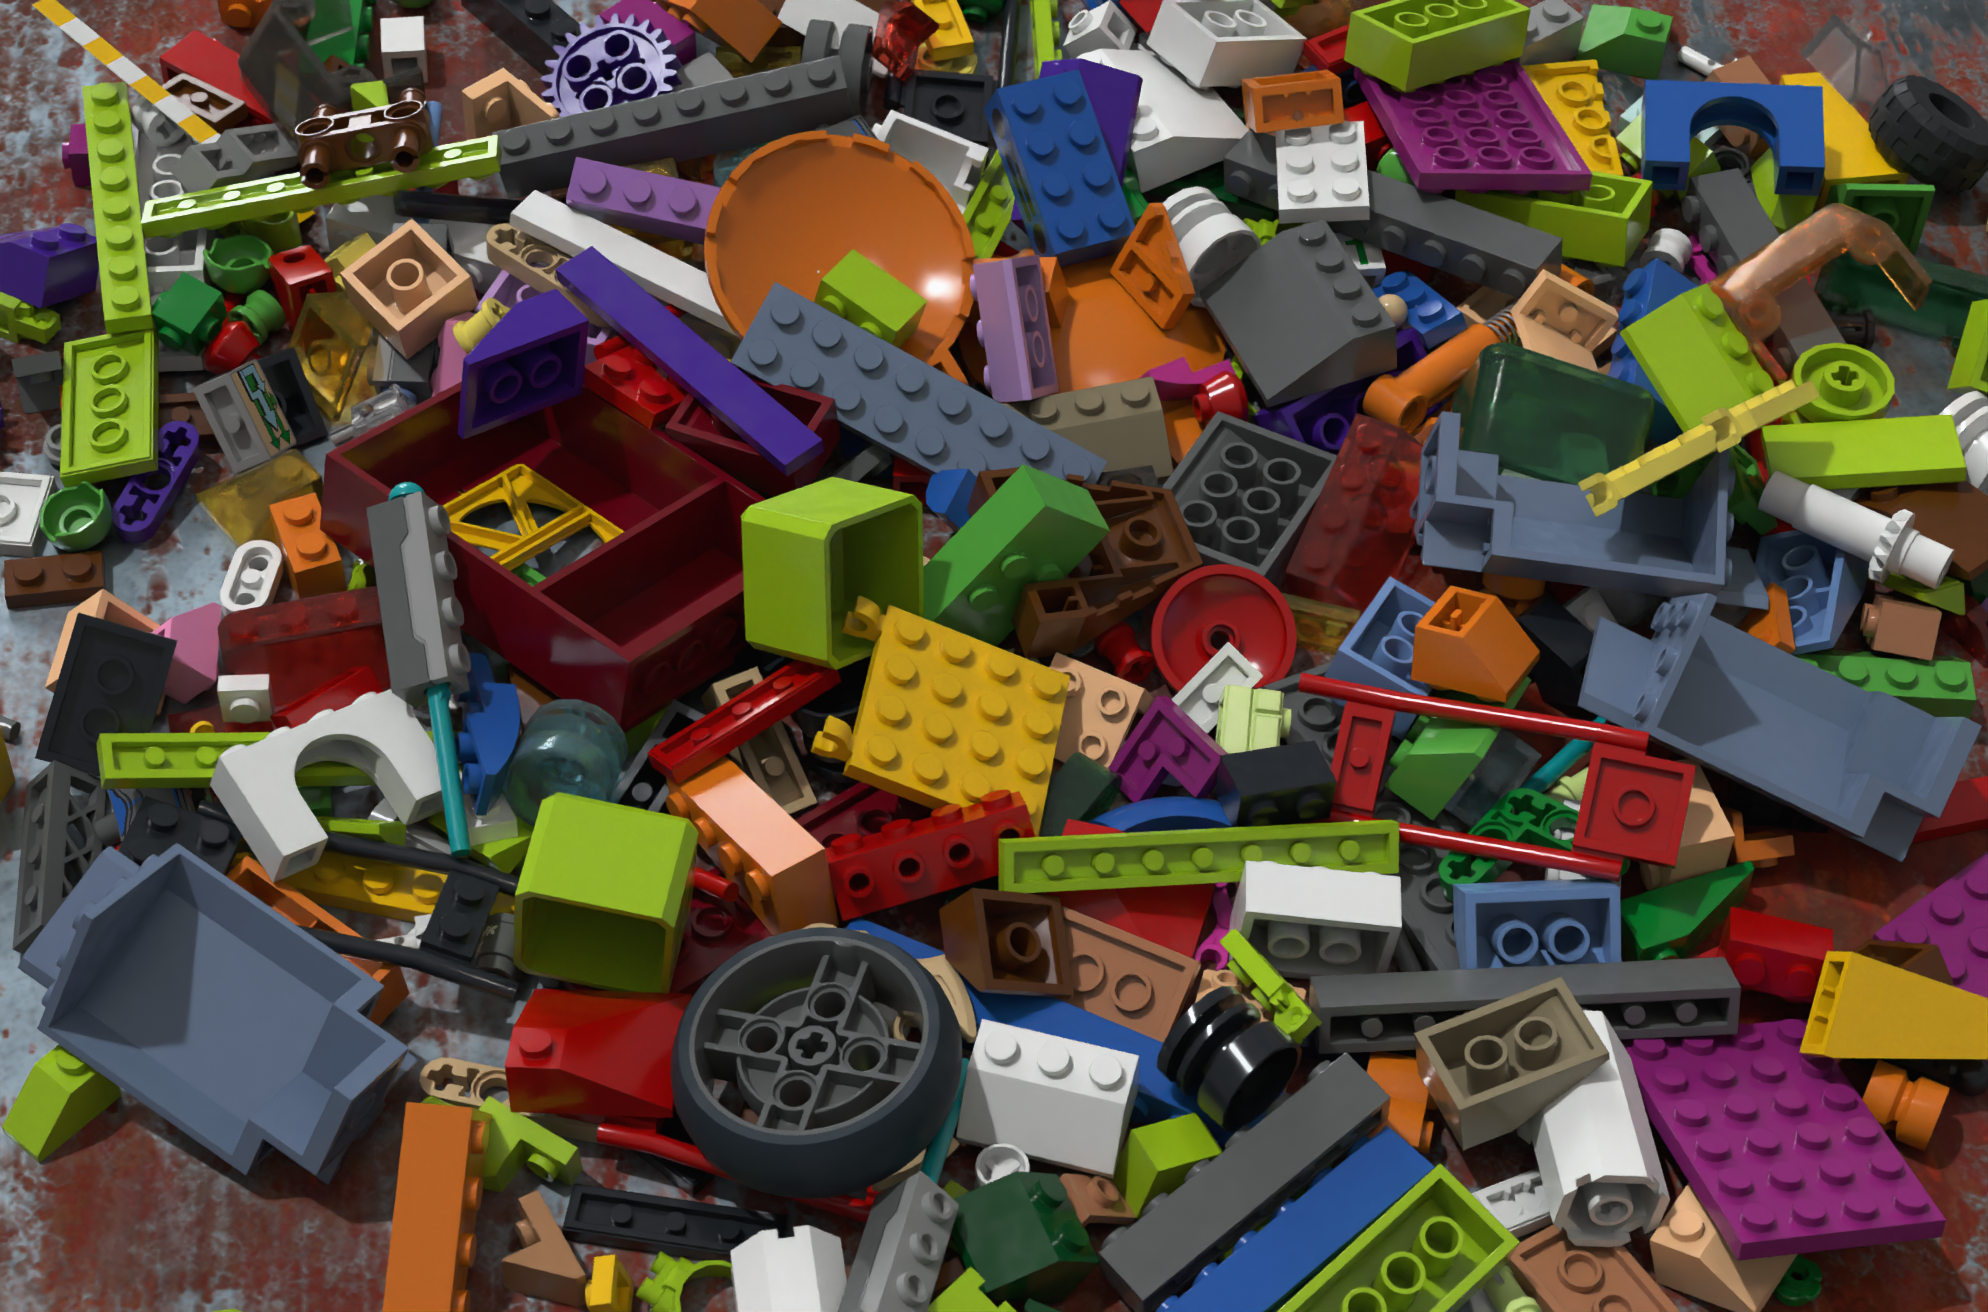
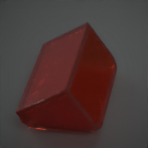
(306, 641)

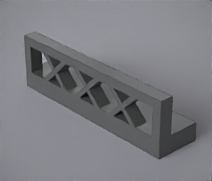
(49, 848)

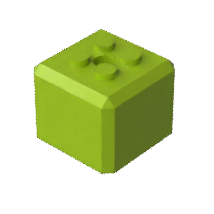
(816, 554)
(604, 894)

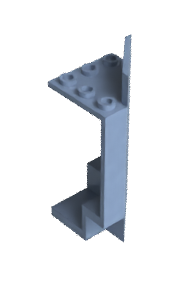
(1549, 532)
(1778, 723)
(215, 1011)

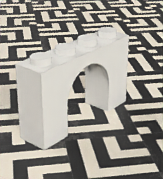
(371, 734)

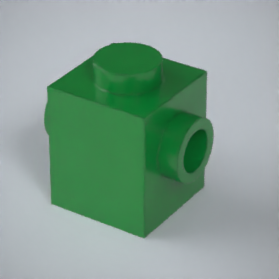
(189, 315)

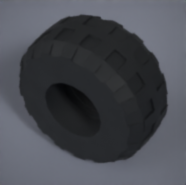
(1931, 134)

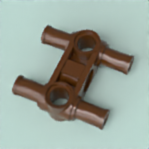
(330, 143)

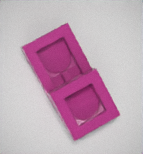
(1177, 382)

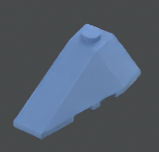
(1819, 583)

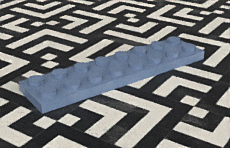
(897, 397)

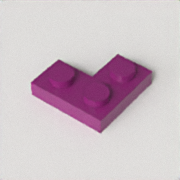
(1166, 744)

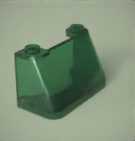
(1550, 415)

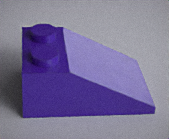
(48, 264)
(524, 363)

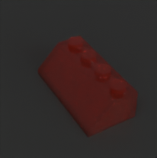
(1360, 519)

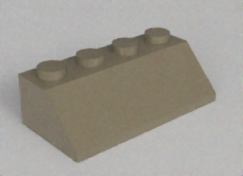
(1112, 421)

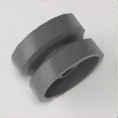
(855, 54)

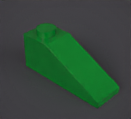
(1680, 916)

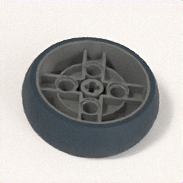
(802, 1030)

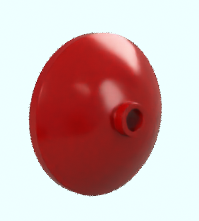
(1228, 603)

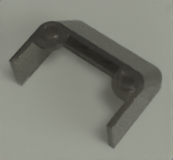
(289, 75)

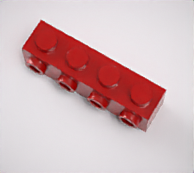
(925, 855)

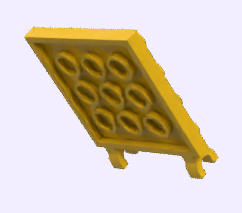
(947, 715)

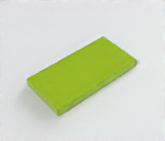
(110, 407)
(1867, 452)

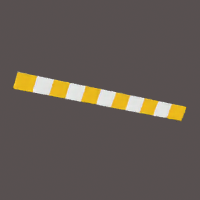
(133, 76)

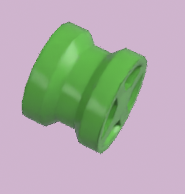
(261, 313)

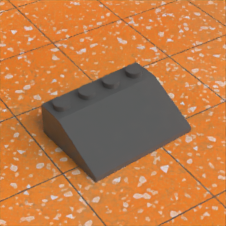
(1302, 316)
(1248, 494)

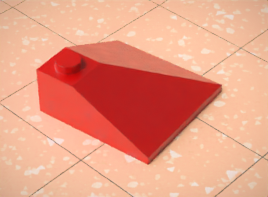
(1161, 914)
(594, 1053)

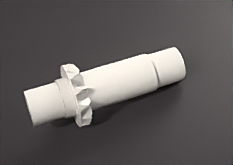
(1881, 541)

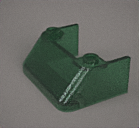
(1854, 286)

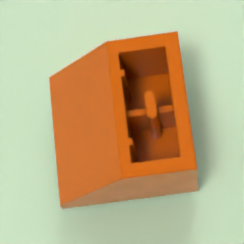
(1472, 646)

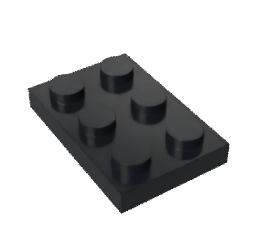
(104, 686)

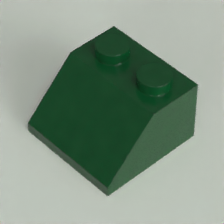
(1023, 1238)

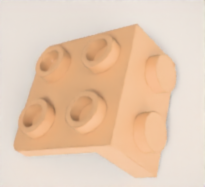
(1562, 320)

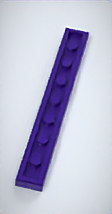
(690, 361)

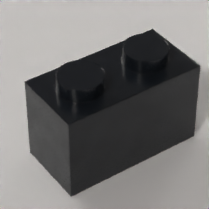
(1275, 785)

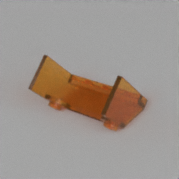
(1753, 283)

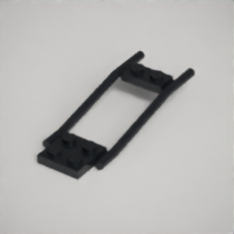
(957, 99)
(450, 933)

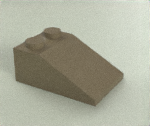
(1507, 1060)

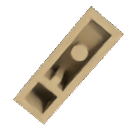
(767, 756)

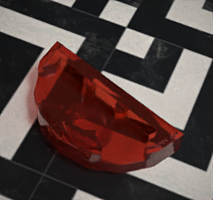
(1968, 629)

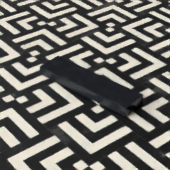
(662, 1223)

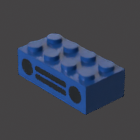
(1059, 168)

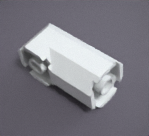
(1599, 1153)
(789, 1272)

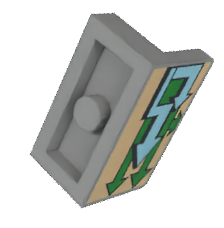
(245, 416)

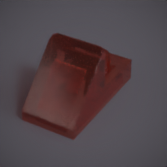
(899, 34)

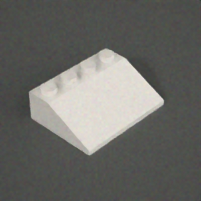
(1175, 123)

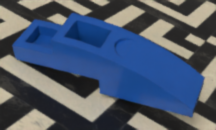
(487, 734)

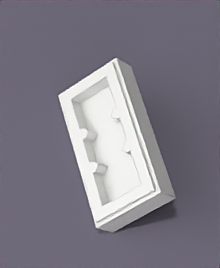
(1518, 1203)

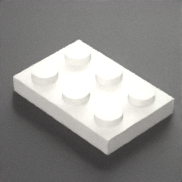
(1322, 173)

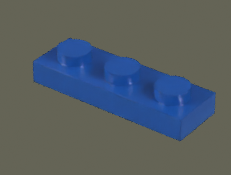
(1427, 310)

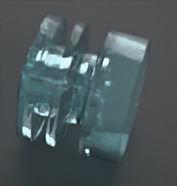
(568, 751)

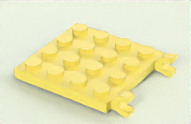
(1718, 432)

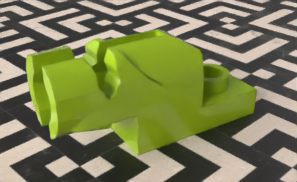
(518, 1140)

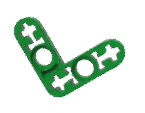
(1504, 825)

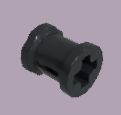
(1862, 323)

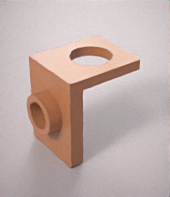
(1096, 1199)

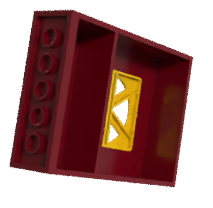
(617, 626)

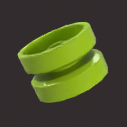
(1849, 382)

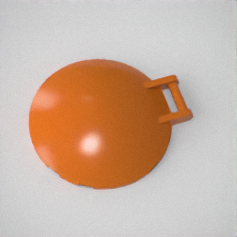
(815, 200)
(1110, 335)

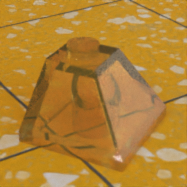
(330, 348)
(243, 500)

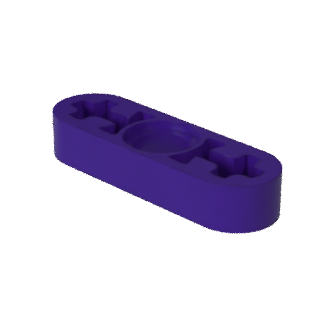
(157, 501)

